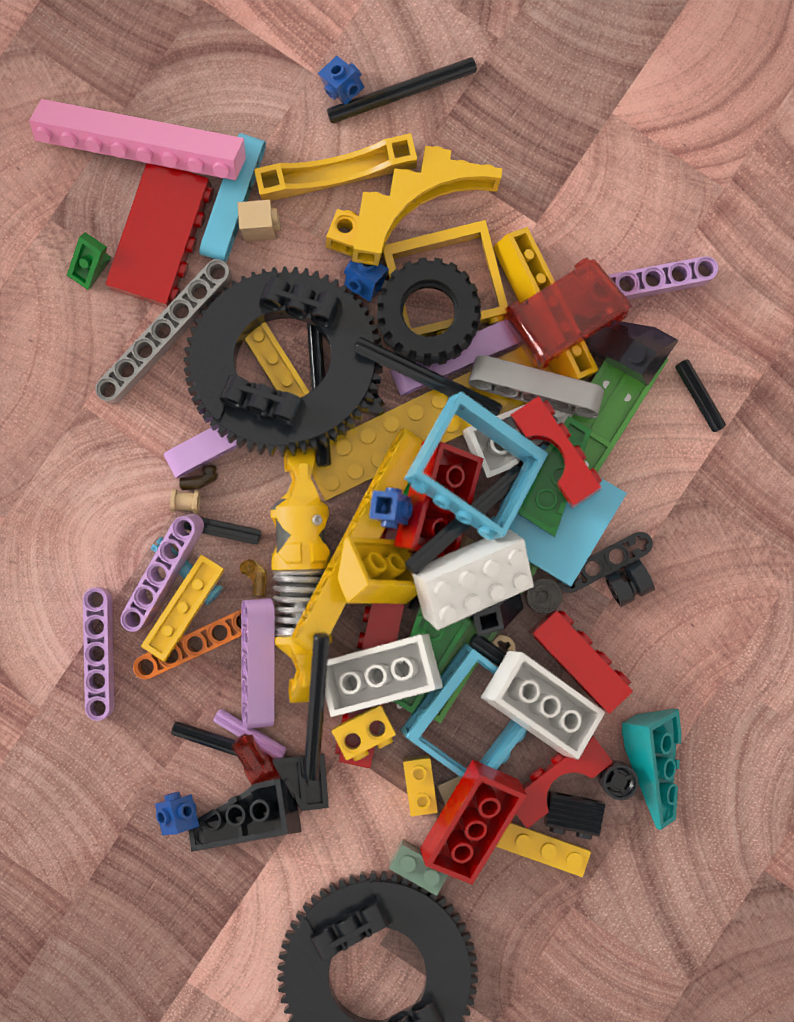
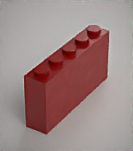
(159, 234)

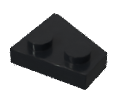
(307, 794)

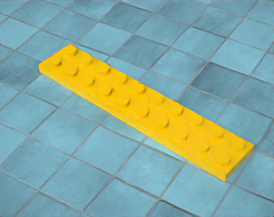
(362, 450)

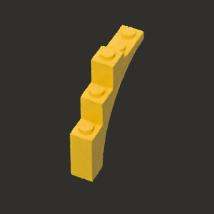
(410, 189)

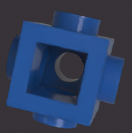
(344, 84)
(365, 279)
(391, 508)
(176, 813)

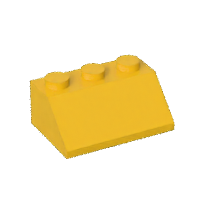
(375, 572)

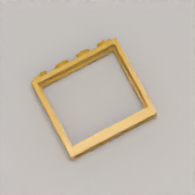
(443, 239)

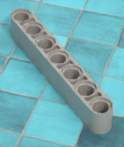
(162, 345)

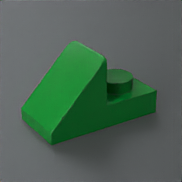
(88, 261)

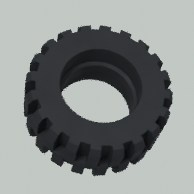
(436, 276)

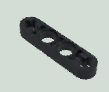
(606, 565)

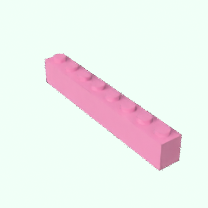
(138, 139)

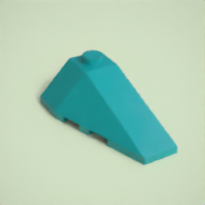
(651, 749)

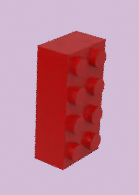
(457, 473)
(584, 664)
(472, 822)

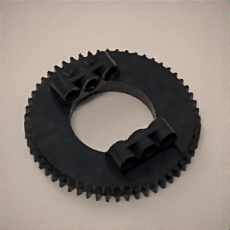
(256, 411)
(358, 912)

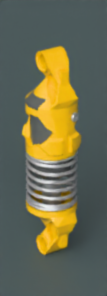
(298, 562)

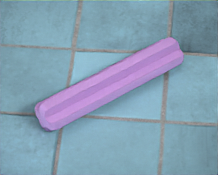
(236, 727)

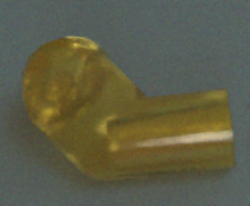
(256, 574)

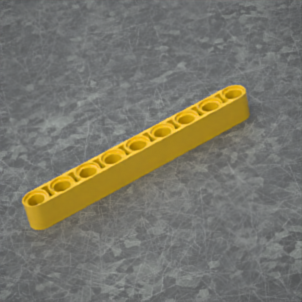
(328, 596)

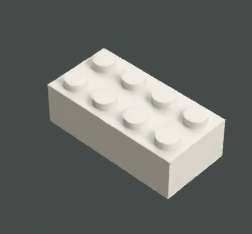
(473, 579)
(381, 675)
(543, 704)

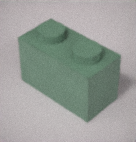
(410, 864)

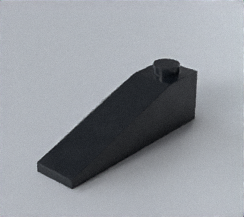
(632, 348)

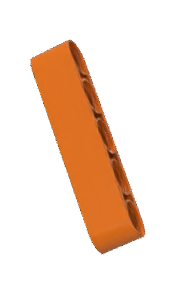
(184, 650)

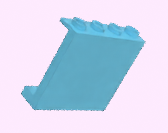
(576, 535)

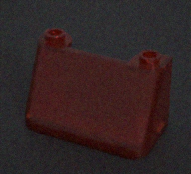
(566, 313)

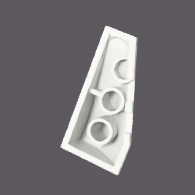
(496, 457)

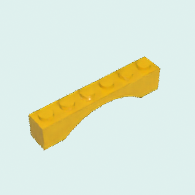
(298, 178)

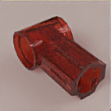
(256, 764)

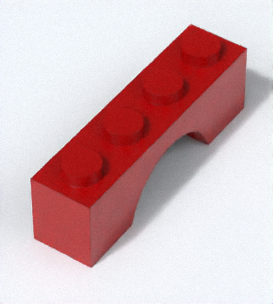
(537, 423)
(591, 763)

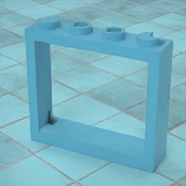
(501, 434)
(434, 701)

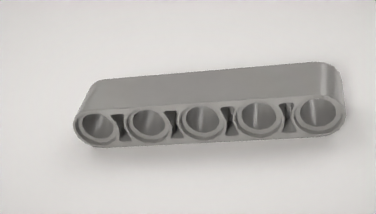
(527, 383)

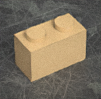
(258, 220)

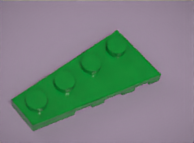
(544, 500)
(443, 643)

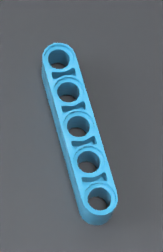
(224, 216)

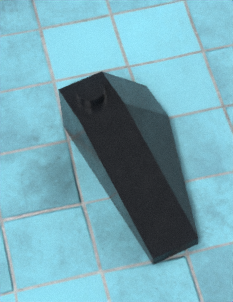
(254, 815)

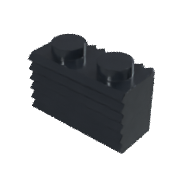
(574, 814)

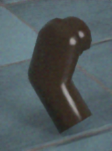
(199, 481)

